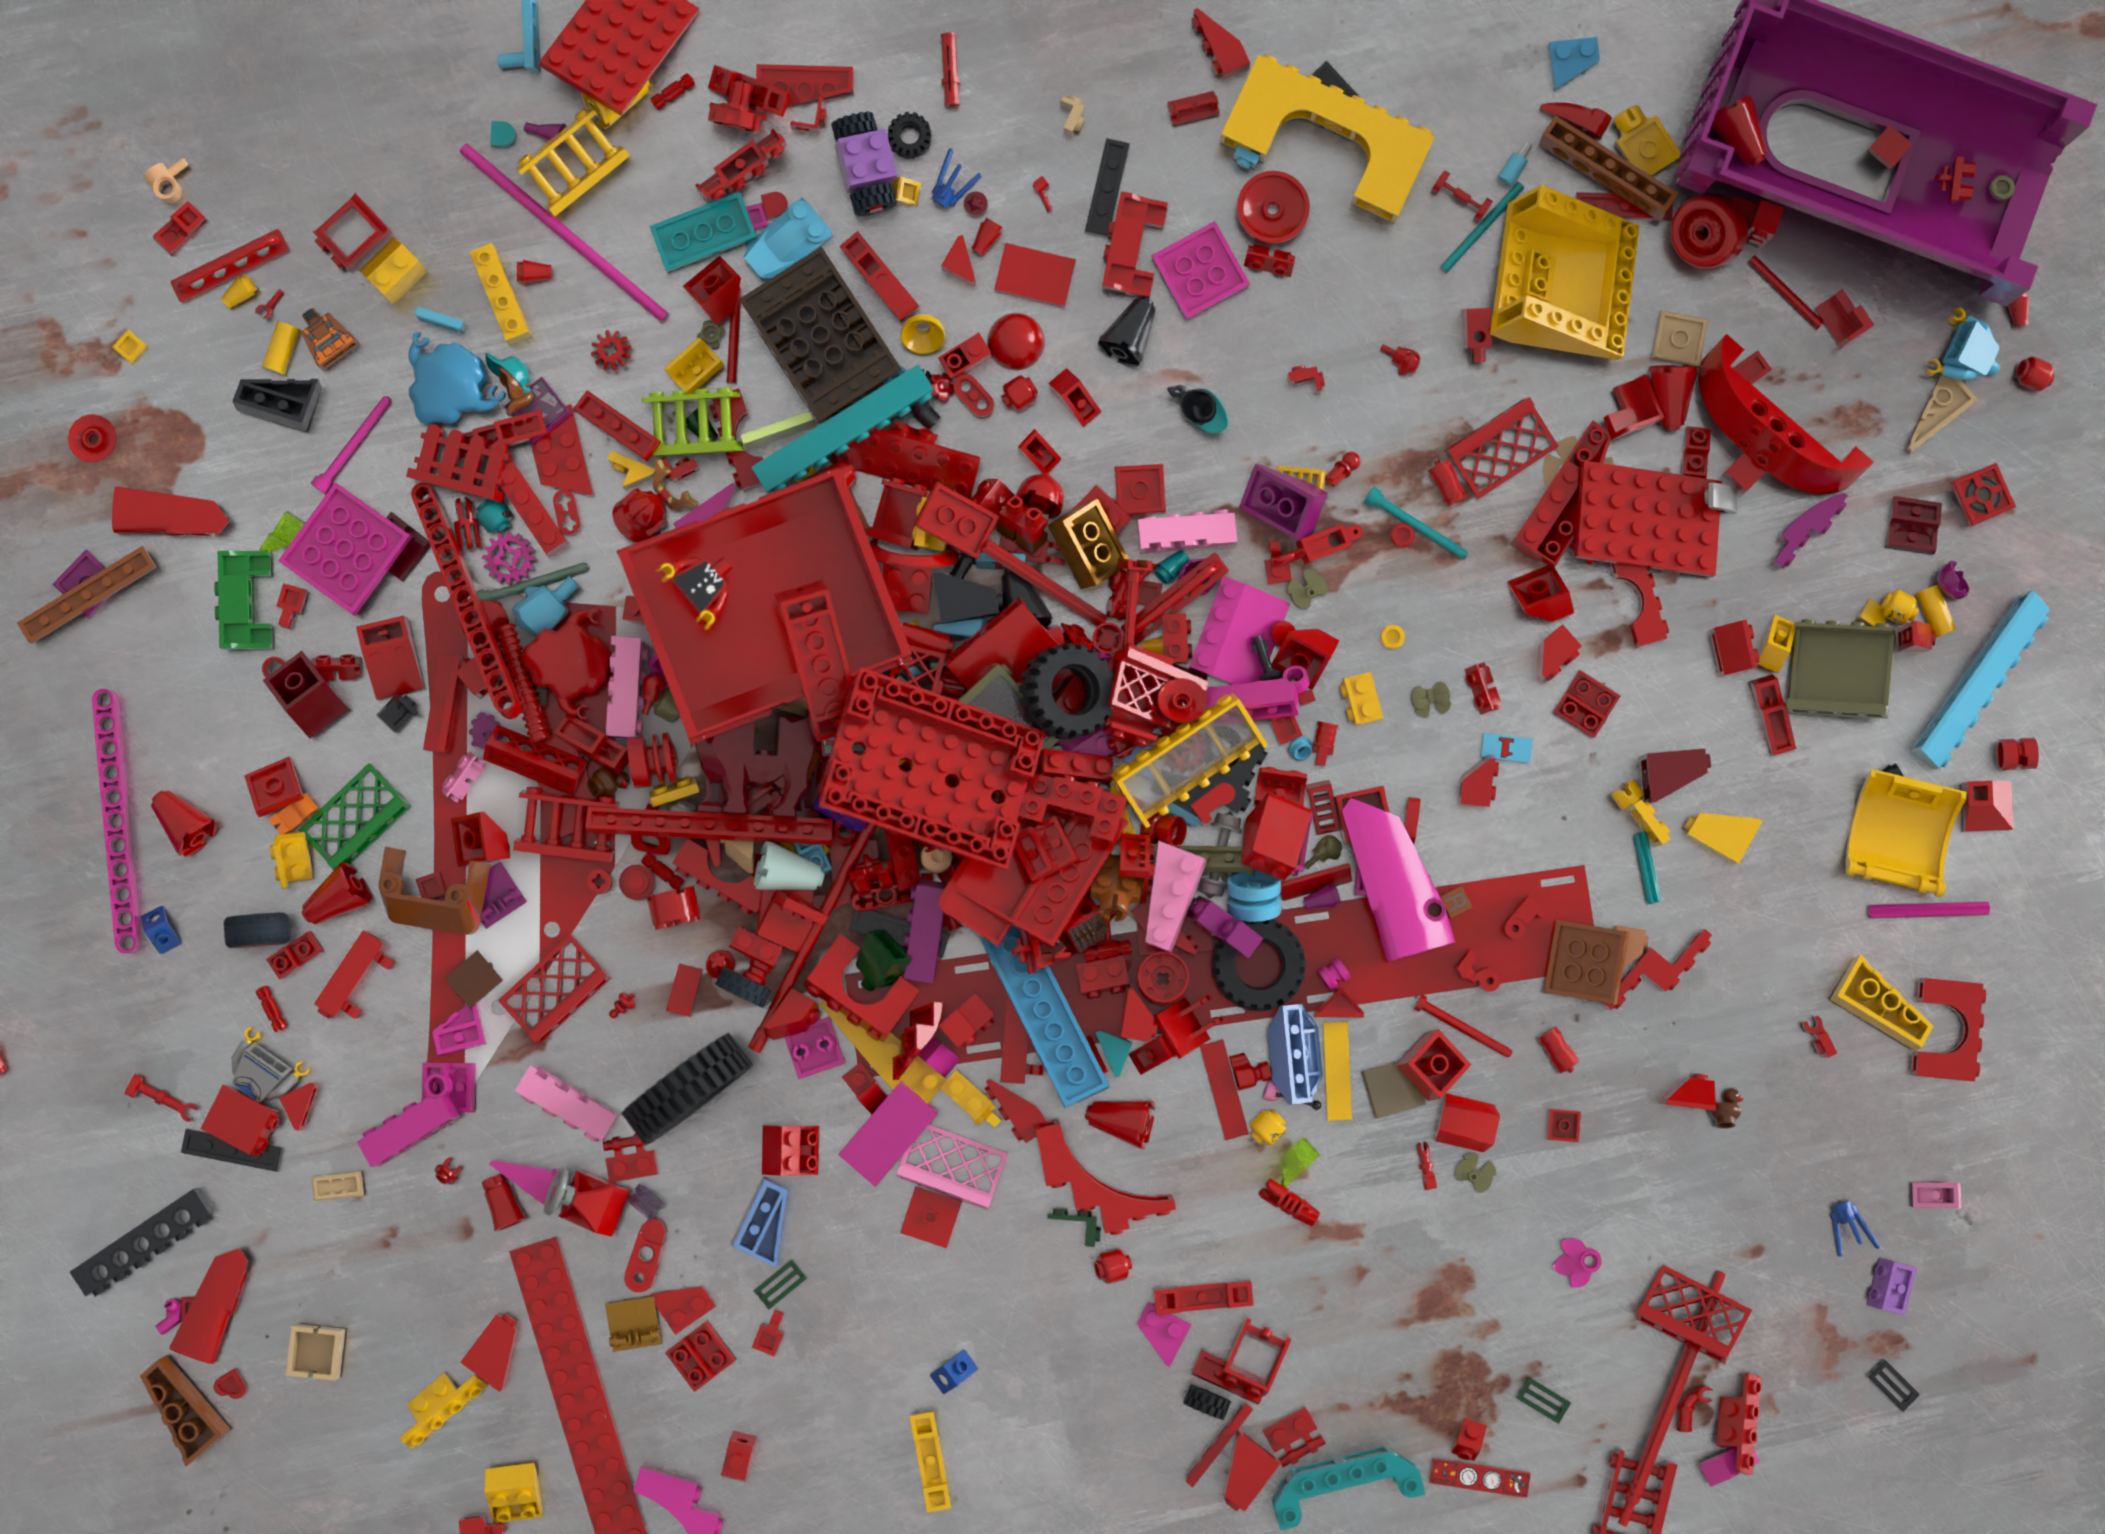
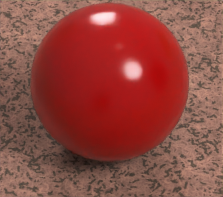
(1016, 341)

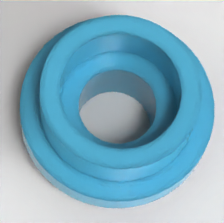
(1300, 748)

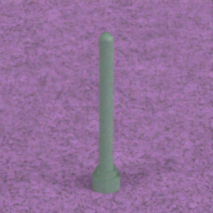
(534, 582)

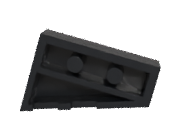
(283, 401)

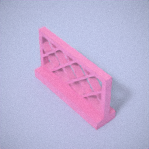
(944, 1185)

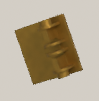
(633, 1323)

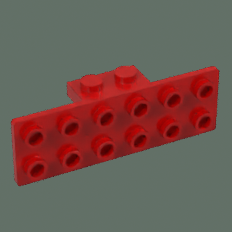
(912, 457)

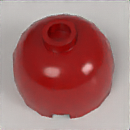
(1043, 493)

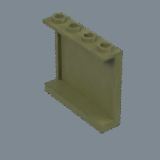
(1842, 669)

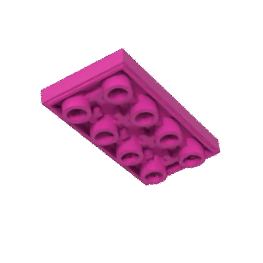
(888, 1133)

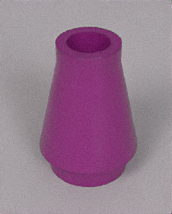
(1323, 898)

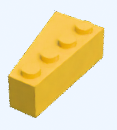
(1881, 1005)

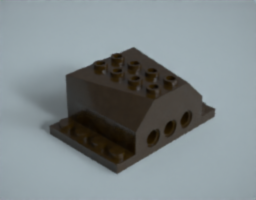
(819, 334)

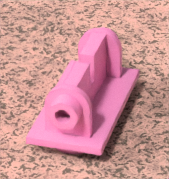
(466, 768)

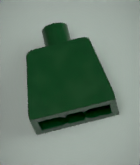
(880, 960)

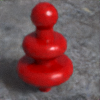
(626, 1001)

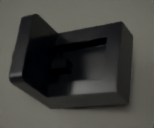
(397, 712)

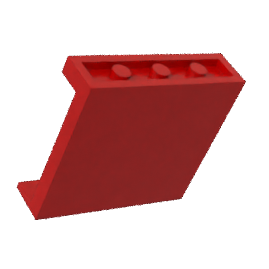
(1007, 639)

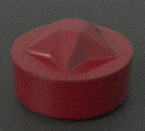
(975, 204)

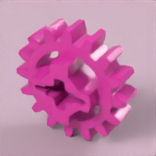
(519, 554)

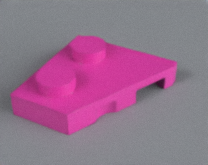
(460, 1032)
(1163, 1332)

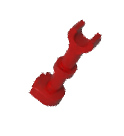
(136, 1085)

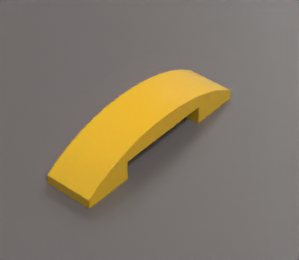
(930, 1461)

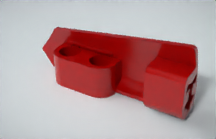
(164, 513)
(211, 1308)

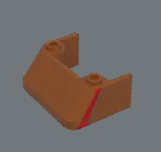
(456, 914)

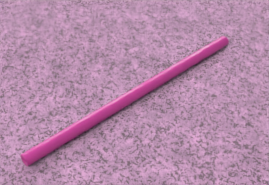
(564, 232)

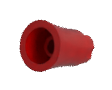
(502, 1203)

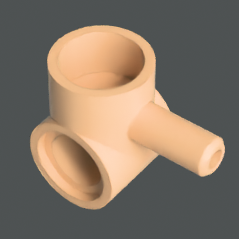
(159, 176)

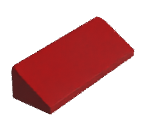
(1312, 882)

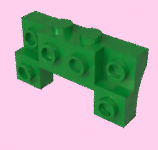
(235, 600)

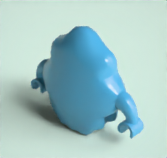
(447, 383)

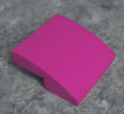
(463, 1082)

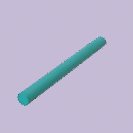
(1482, 227)

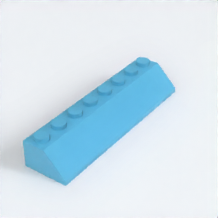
(1980, 680)

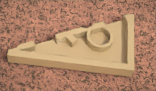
(1946, 403)

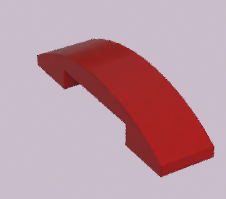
(764, 94)
(1203, 1297)

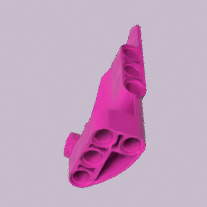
(1395, 883)

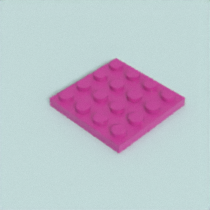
(345, 549)

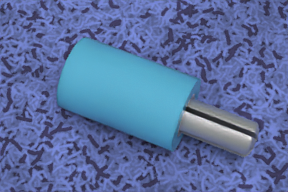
(1514, 166)

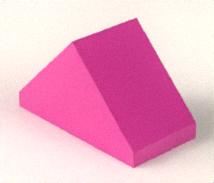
(939, 1056)

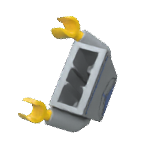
(261, 1073)

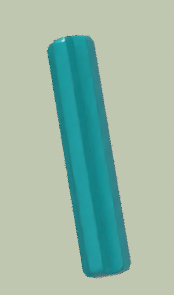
(1647, 867)

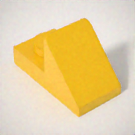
(637, 471)

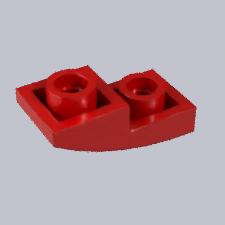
(1696, 452)
(294, 955)

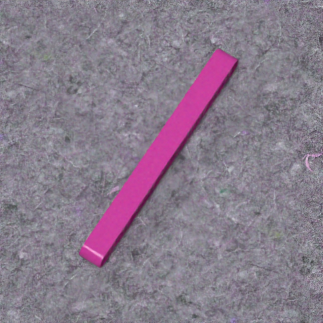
(124, 831)

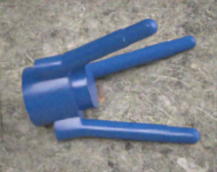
(943, 194)
(1846, 1213)

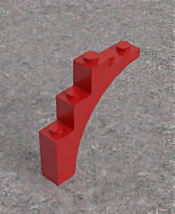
(1087, 1191)

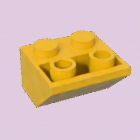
(513, 1493)

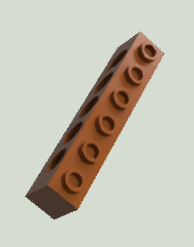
(1608, 168)

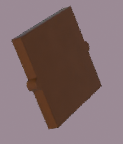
(474, 979)

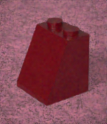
(305, 694)
(1669, 771)

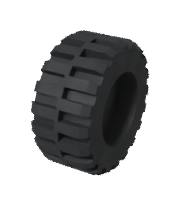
(1038, 694)
(1274, 994)

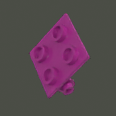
(500, 896)

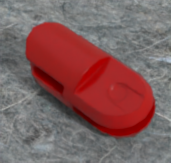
(466, 523)

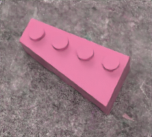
(566, 1102)

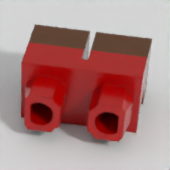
(1022, 524)

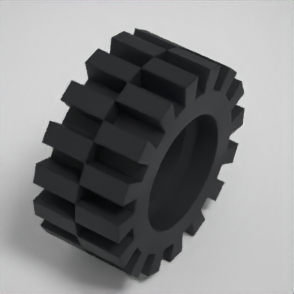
(899, 124)
(1207, 1402)

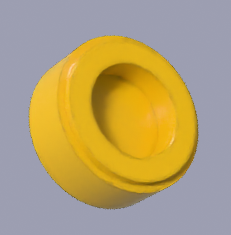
(1392, 637)

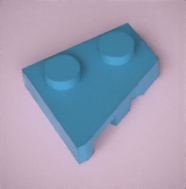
(1572, 58)

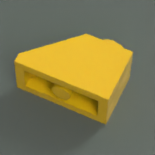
(1776, 644)

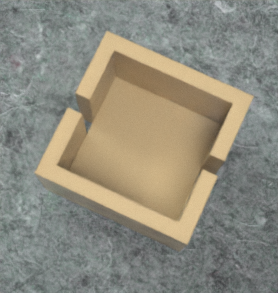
(315, 1350)

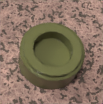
(2001, 188)

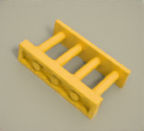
(576, 185)

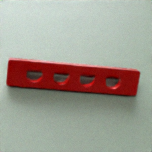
(182, 284)
(1173, 597)

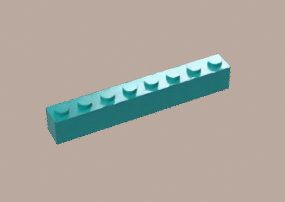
(843, 429)

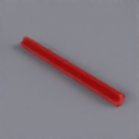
(1043, 583)

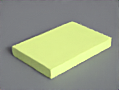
(778, 430)

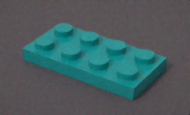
(703, 232)

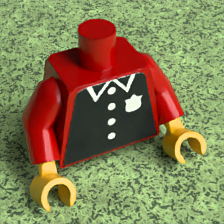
(700, 584)

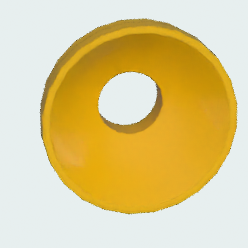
(922, 341)

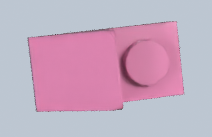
(1936, 1195)

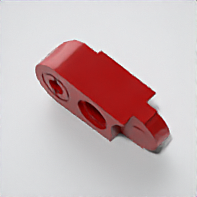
(652, 1236)

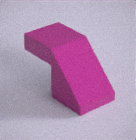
(1722, 1466)

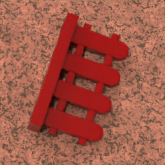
(450, 460)

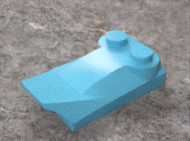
(787, 240)

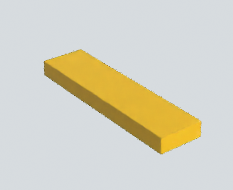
(1337, 1071)

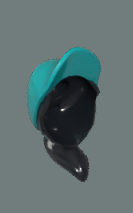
(1201, 408)

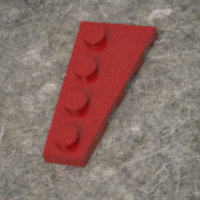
(807, 82)

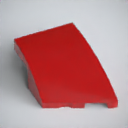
(922, 1028)

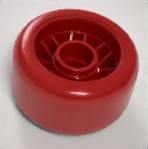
(1725, 225)

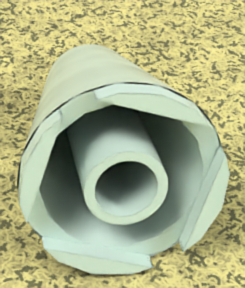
(785, 870)

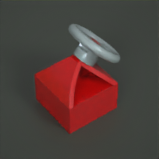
(587, 1201)

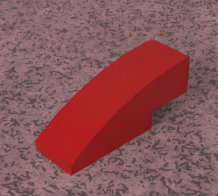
(1773, 714)
(592, 744)

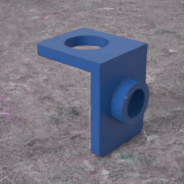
(160, 931)
(955, 1371)

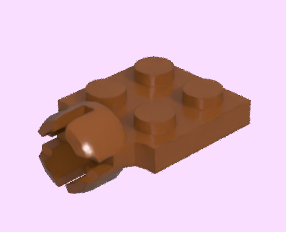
(1114, 890)

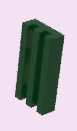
(763, 1297)
(1525, 1389)

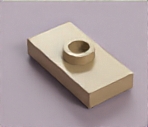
(337, 1186)

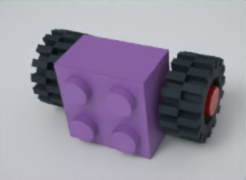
(865, 163)

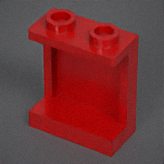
(897, 513)
(240, 1121)

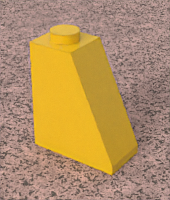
(1723, 834)

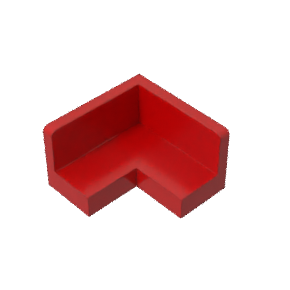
(1843, 319)
(1638, 408)

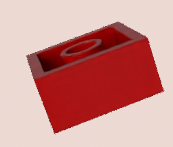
(1890, 147)
(1563, 1125)

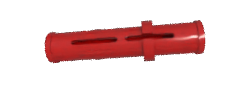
(950, 83)

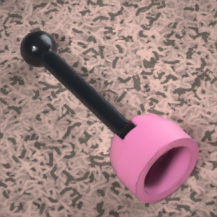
(1272, 1093)

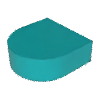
(502, 134)

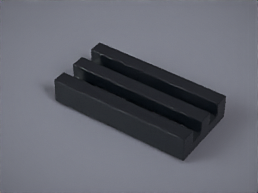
(1878, 1371)

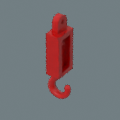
(1317, 545)

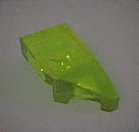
(283, 533)
(1297, 1160)

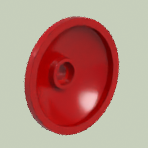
(1277, 191)

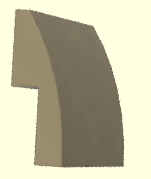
(1391, 1090)

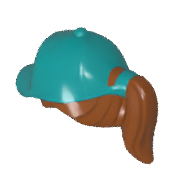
(514, 377)

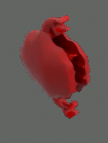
(568, 661)

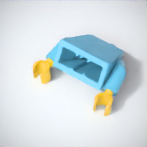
(1970, 351)

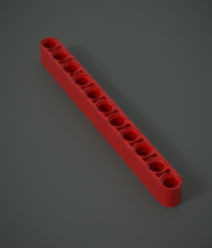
(470, 609)

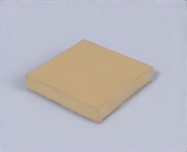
(1679, 338)

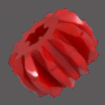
(607, 343)
(952, 685)

